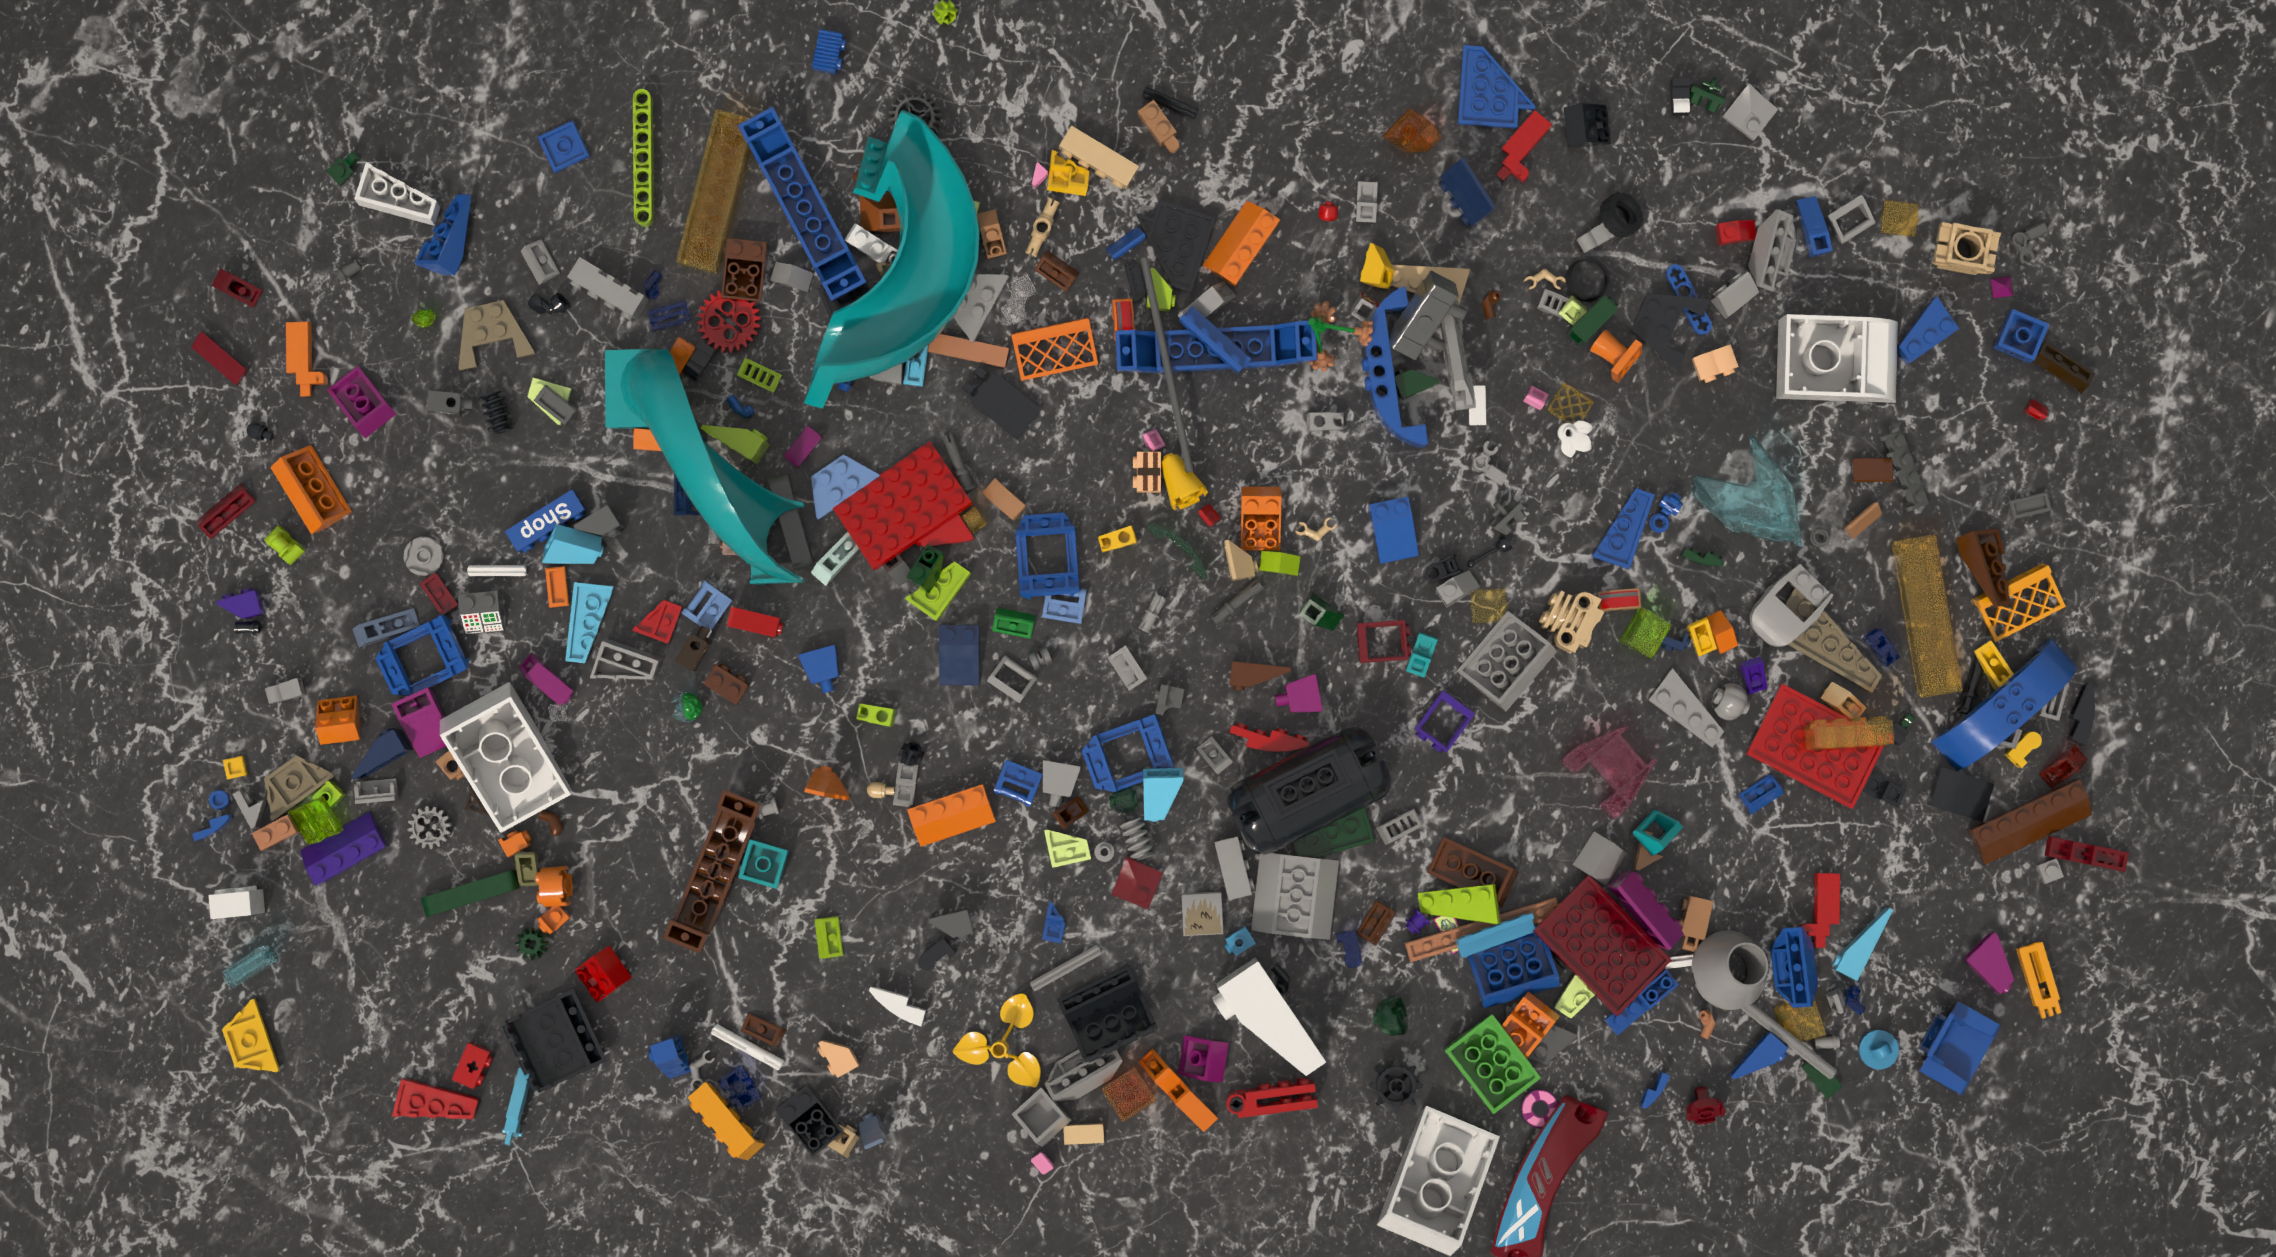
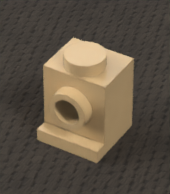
(838, 1145)

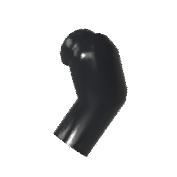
(1282, 979)

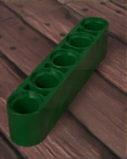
(470, 893)

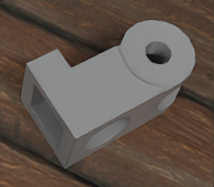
(1594, 238)
(1324, 421)
(285, 691)

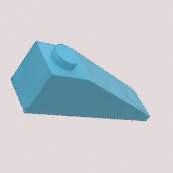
(1856, 954)

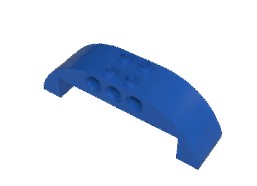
(1387, 406)
(2007, 707)

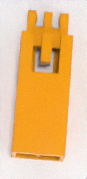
(2038, 970)

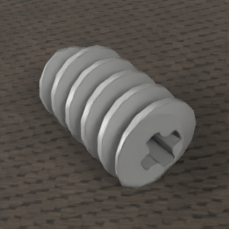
(1137, 839)

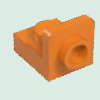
(553, 919)

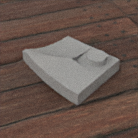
(1750, 112)

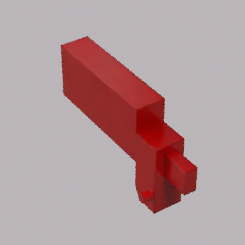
(1521, 145)
(1825, 907)

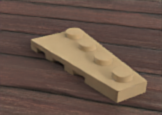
(1412, 277)

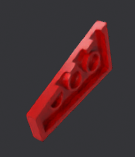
(425, 1100)

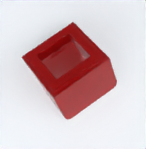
(2036, 410)
(1209, 515)

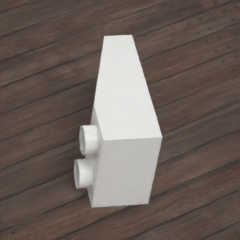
(504, 757)
(1263, 1011)
(1438, 1181)

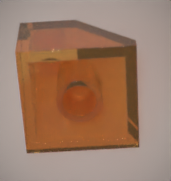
(1413, 133)

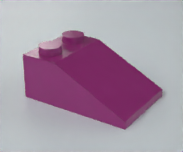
(361, 402)

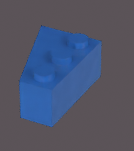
(1927, 331)
(670, 1056)

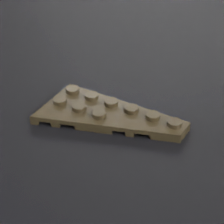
(1830, 647)

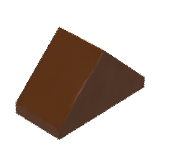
(1070, 812)

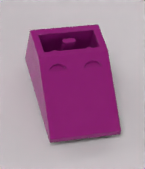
(421, 719)

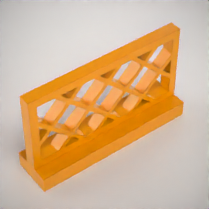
(2016, 585)

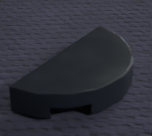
(1136, 282)

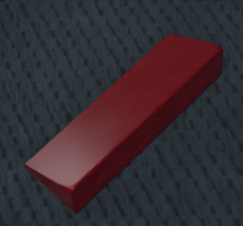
(219, 358)
(225, 511)

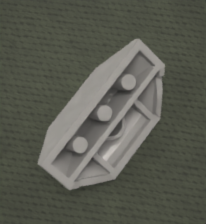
(1773, 250)
(1075, 1078)

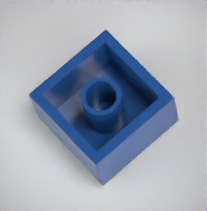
(2020, 336)

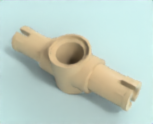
(1040, 237)

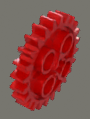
(717, 334)

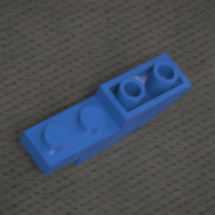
(1648, 998)

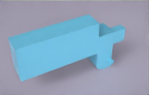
(516, 1107)

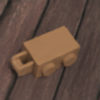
(1159, 126)
(1694, 920)

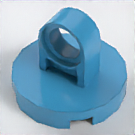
(1878, 1049)

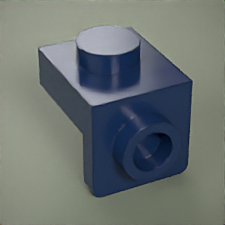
(1670, 644)

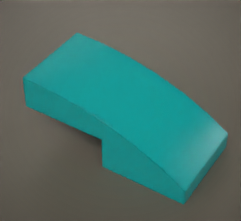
(1421, 654)

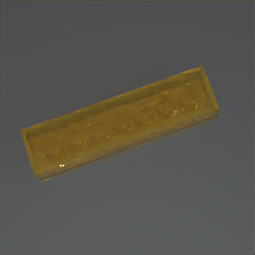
(714, 194)
(1927, 616)

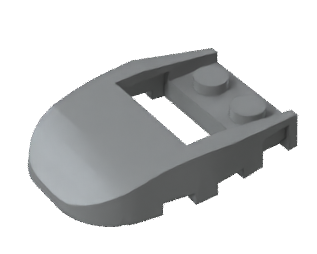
(1775, 621)

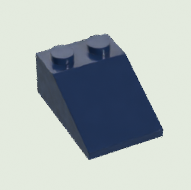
(959, 654)
(382, 752)

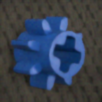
(1670, 504)

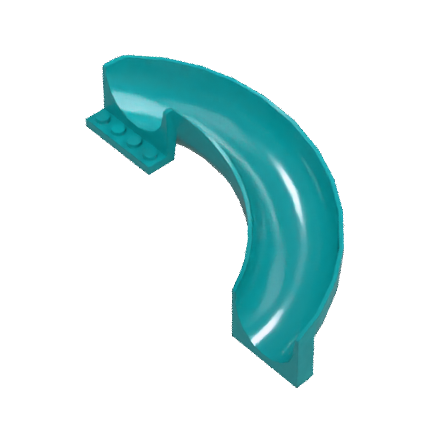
(930, 268)
(648, 393)

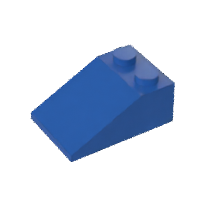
(1393, 530)

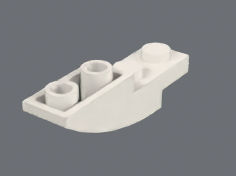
(871, 245)

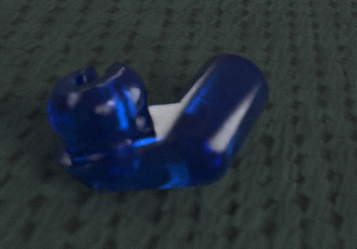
(1852, 998)

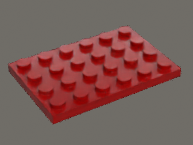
(902, 506)
(1782, 746)

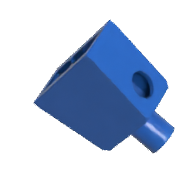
(821, 666)

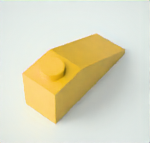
(1993, 664)

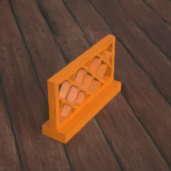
(1052, 331)

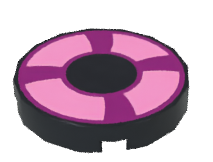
(1537, 1107)

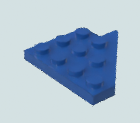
(1487, 92)

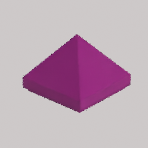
(2001, 287)

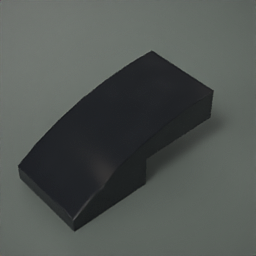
(1884, 790)

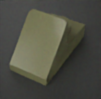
(526, 868)

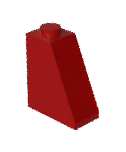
(949, 533)
(754, 622)

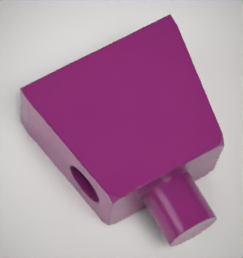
(1301, 696)

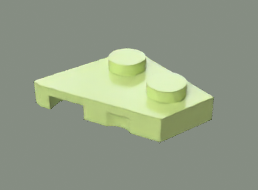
(1066, 848)

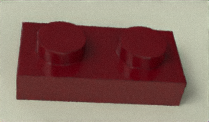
(439, 594)

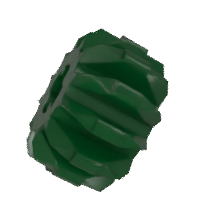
(531, 951)

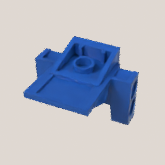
(1957, 1046)

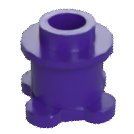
(1416, 922)

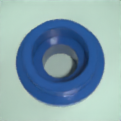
(1665, 522)

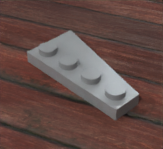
(1681, 704)

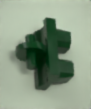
(1698, 92)

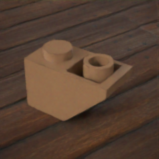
(991, 234)

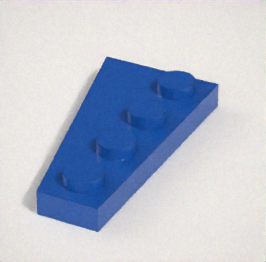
(1624, 534)

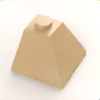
(1239, 562)

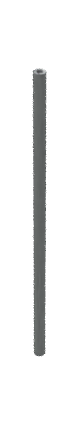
(1166, 364)

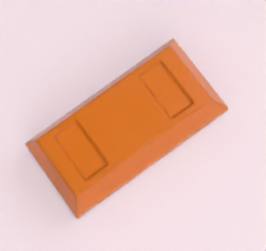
(557, 586)

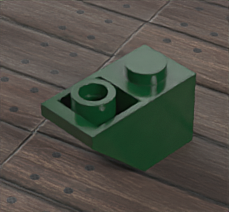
(926, 569)
(1320, 613)

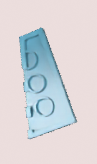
(586, 615)

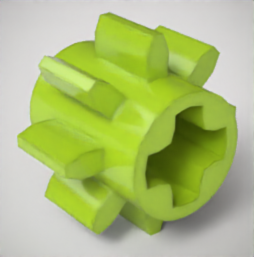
(945, 12)

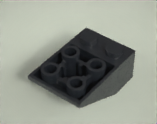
(809, 1119)

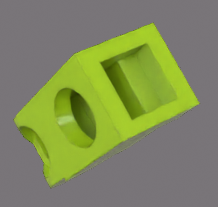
(876, 715)

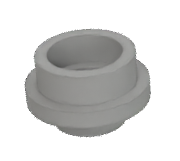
(1109, 847)

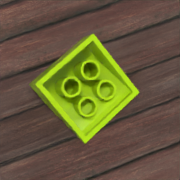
(747, 443)

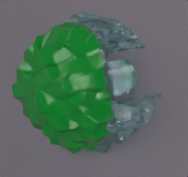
(689, 707)

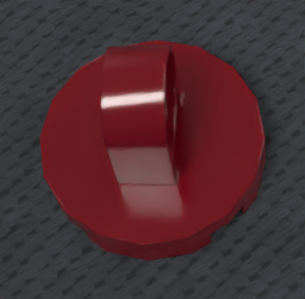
(1704, 1108)

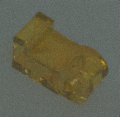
(973, 520)

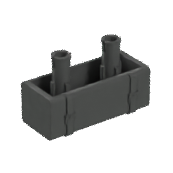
(1424, 315)

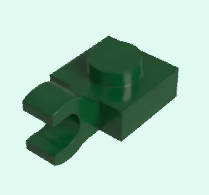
(341, 169)

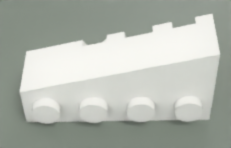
(393, 196)

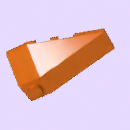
(826, 784)

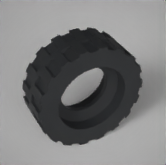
(1613, 222)

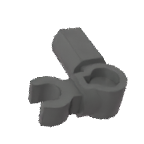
(2019, 239)

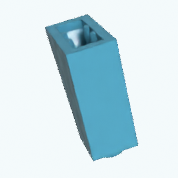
(572, 547)
(1160, 791)

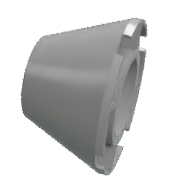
(1713, 974)

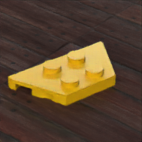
(249, 1040)

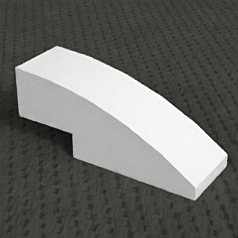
(899, 1005)

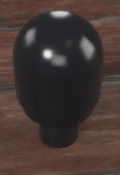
(259, 432)

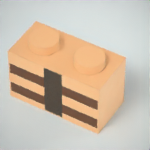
(1148, 472)

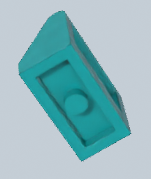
(1651, 843)

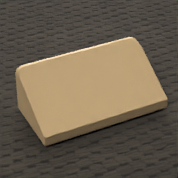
(1083, 1133)

